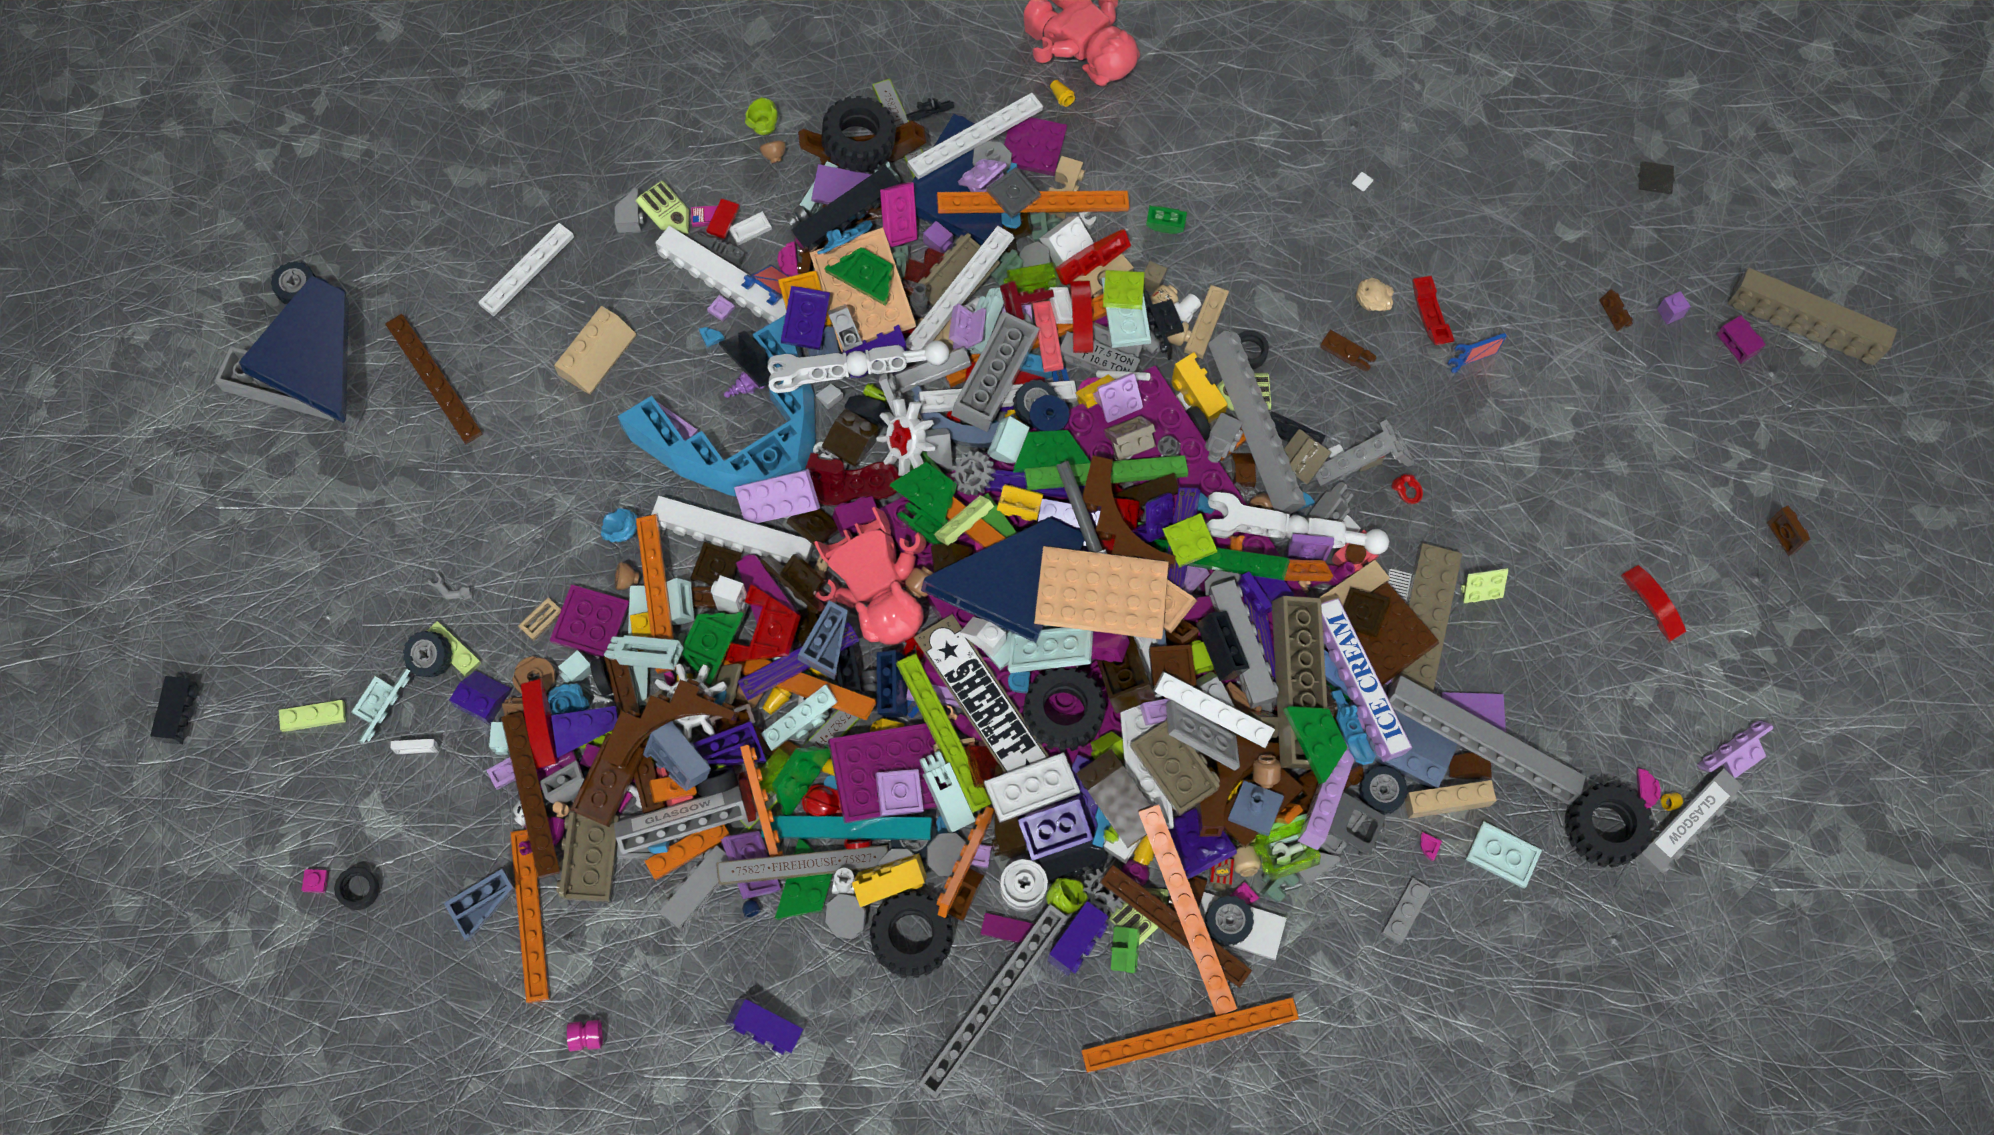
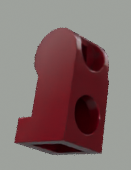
(825, 470)

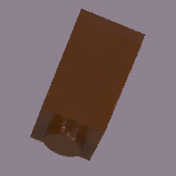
(1243, 469)
(723, 724)
(966, 894)

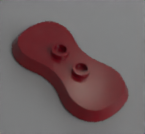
(863, 482)

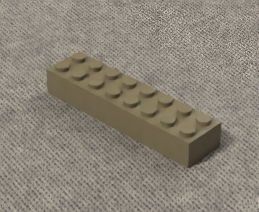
(1812, 316)
(1431, 600)
(1297, 667)

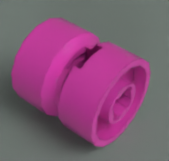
(585, 1035)

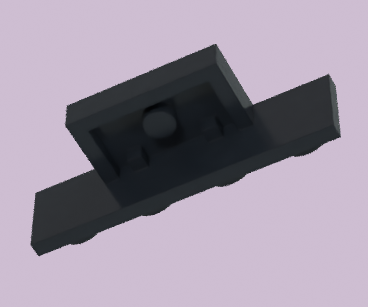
(1165, 322)
(748, 357)

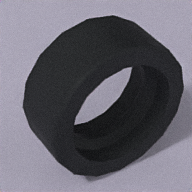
(1260, 340)
(718, 781)
(342, 880)

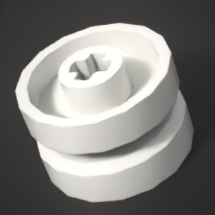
(1026, 873)

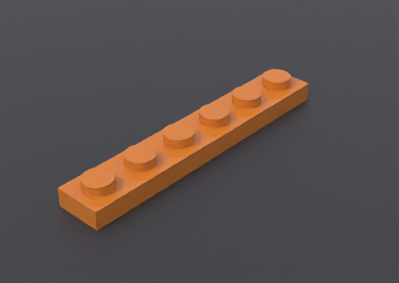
(760, 798)
(961, 867)

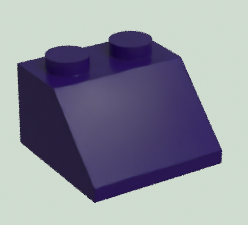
(480, 696)

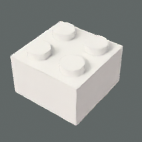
(1066, 239)

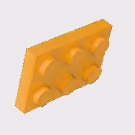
(805, 280)

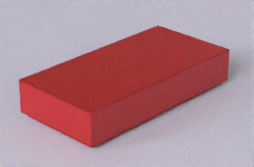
(722, 218)

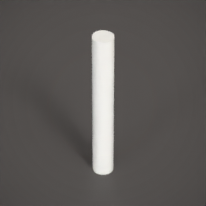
(1117, 374)

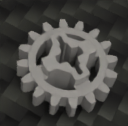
(974, 482)
(1098, 895)

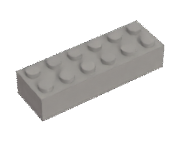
(995, 371)
(235, 381)

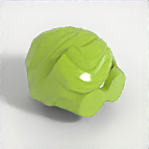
(762, 116)
(1064, 895)

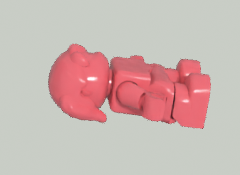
(1084, 33)
(875, 580)

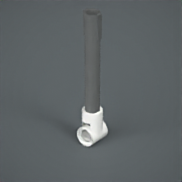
(1079, 508)

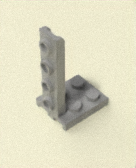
(920, 374)
(1365, 453)

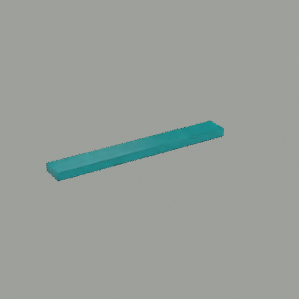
(834, 828)

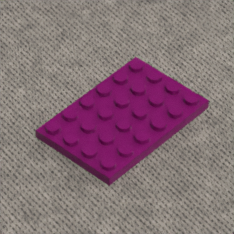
(863, 755)

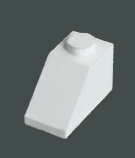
(984, 635)

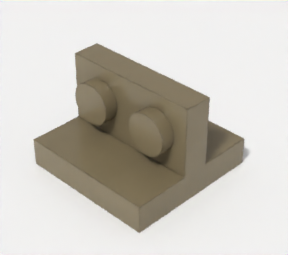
(1131, 437)
(1306, 455)

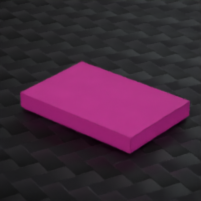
(899, 214)

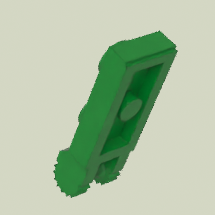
(921, 523)

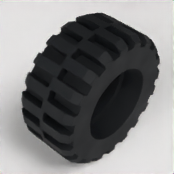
(860, 113)
(1064, 735)
(1631, 811)
(903, 963)

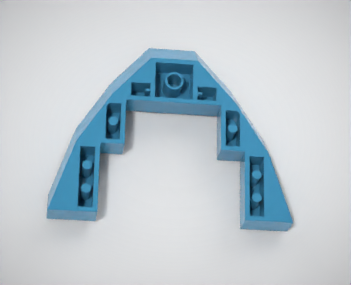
(696, 459)

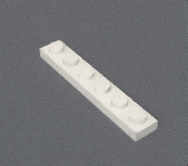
(526, 269)
(1214, 709)

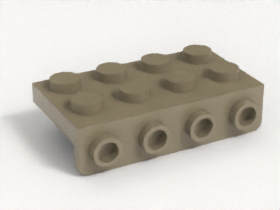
(952, 264)
(1175, 768)
(587, 860)

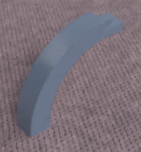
(959, 434)

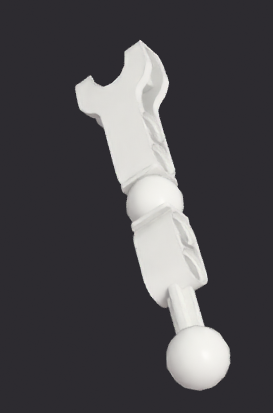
(803, 370)
(1278, 525)

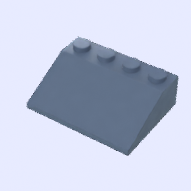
(1426, 759)

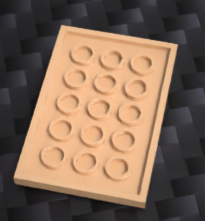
(867, 314)
(1101, 593)

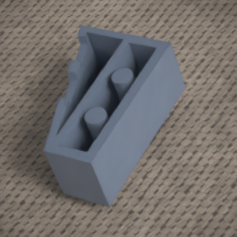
(824, 642)
(677, 756)
(478, 903)

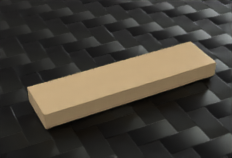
(1206, 321)

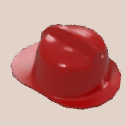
(822, 802)

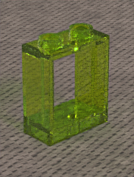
(1032, 277)
(1280, 833)

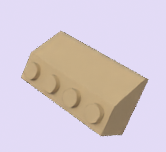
(595, 350)

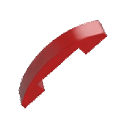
(1430, 311)
(1082, 316)
(1657, 601)

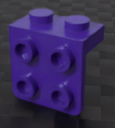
(1158, 516)
(1263, 591)

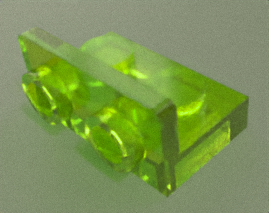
(772, 769)

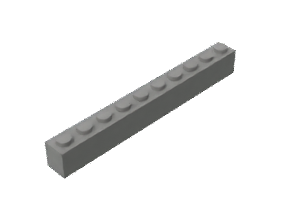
(1257, 423)
(1486, 740)
(992, 1001)

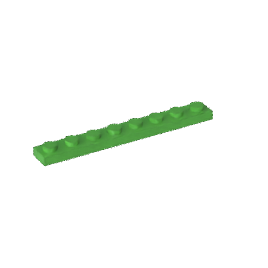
(1121, 472)

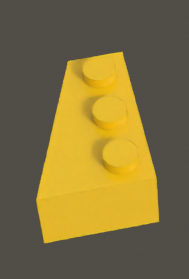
(1196, 388)
(889, 879)

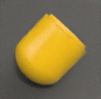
(1676, 800)

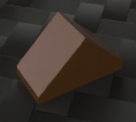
(1183, 634)
(1470, 766)

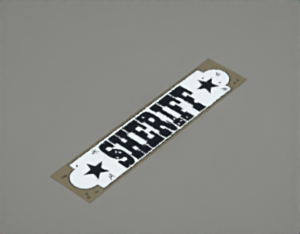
(980, 695)

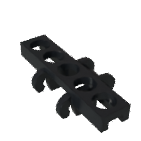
(934, 104)

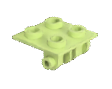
(1484, 585)

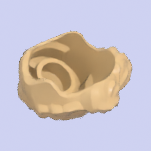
(1377, 296)

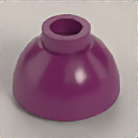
(1136, 871)

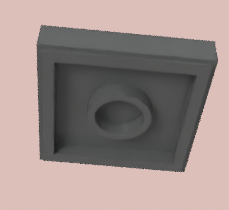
(1013, 192)

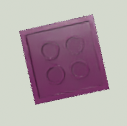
(1036, 145)
(589, 621)

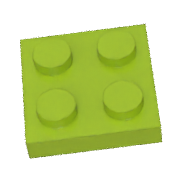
(1123, 289)
(1189, 540)

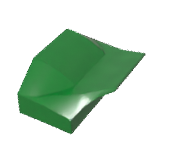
(1166, 219)

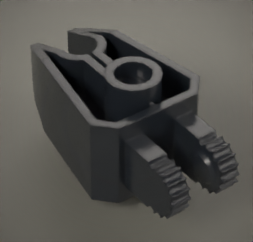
(868, 409)

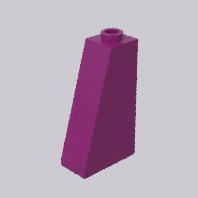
(754, 573)

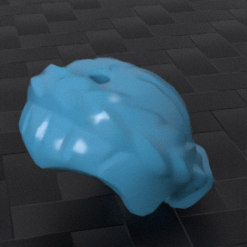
(619, 525)
(569, 698)

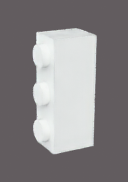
(729, 596)

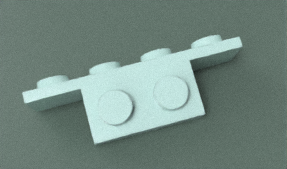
(375, 700)
(801, 718)

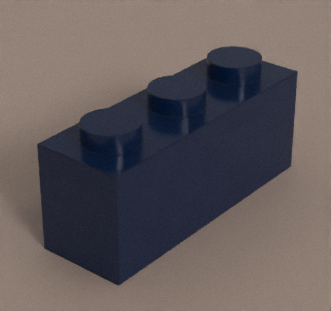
(890, 685)

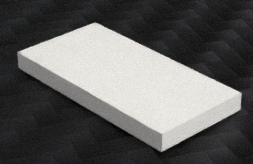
(1031, 787)
(1266, 930)

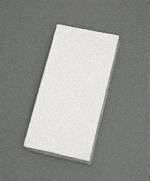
(750, 228)
(1061, 305)
(414, 746)

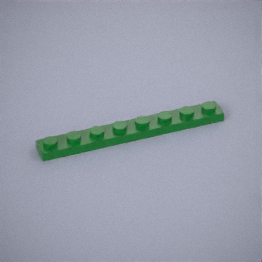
(1237, 562)

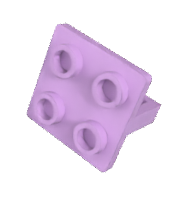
(982, 175)
(966, 327)
(1119, 397)

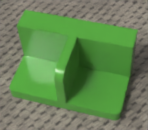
(1125, 949)

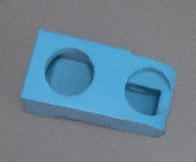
(1034, 365)

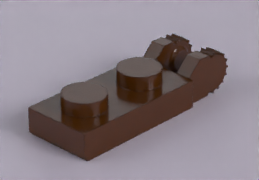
(1347, 350)

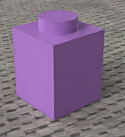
(938, 238)
(1673, 307)

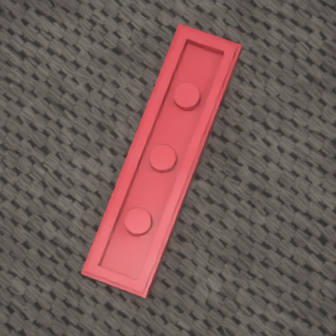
(1048, 336)

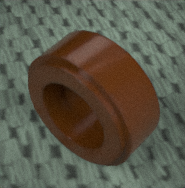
(1355, 553)

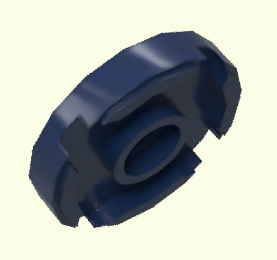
(1044, 422)

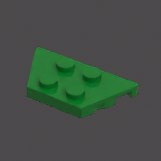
(864, 273)
(1049, 450)
(927, 490)
(710, 641)
(1318, 738)
(798, 776)
(805, 893)

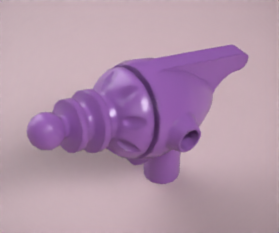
(743, 384)

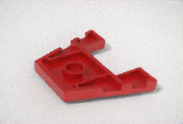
(773, 631)

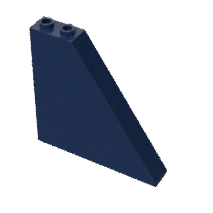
(946, 180)
(307, 349)
(1004, 578)

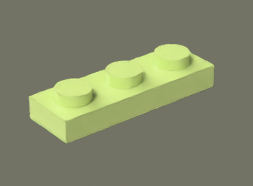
(964, 520)
(462, 658)
(312, 715)

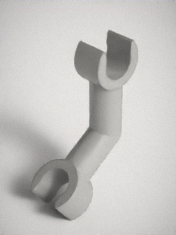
(462, 593)

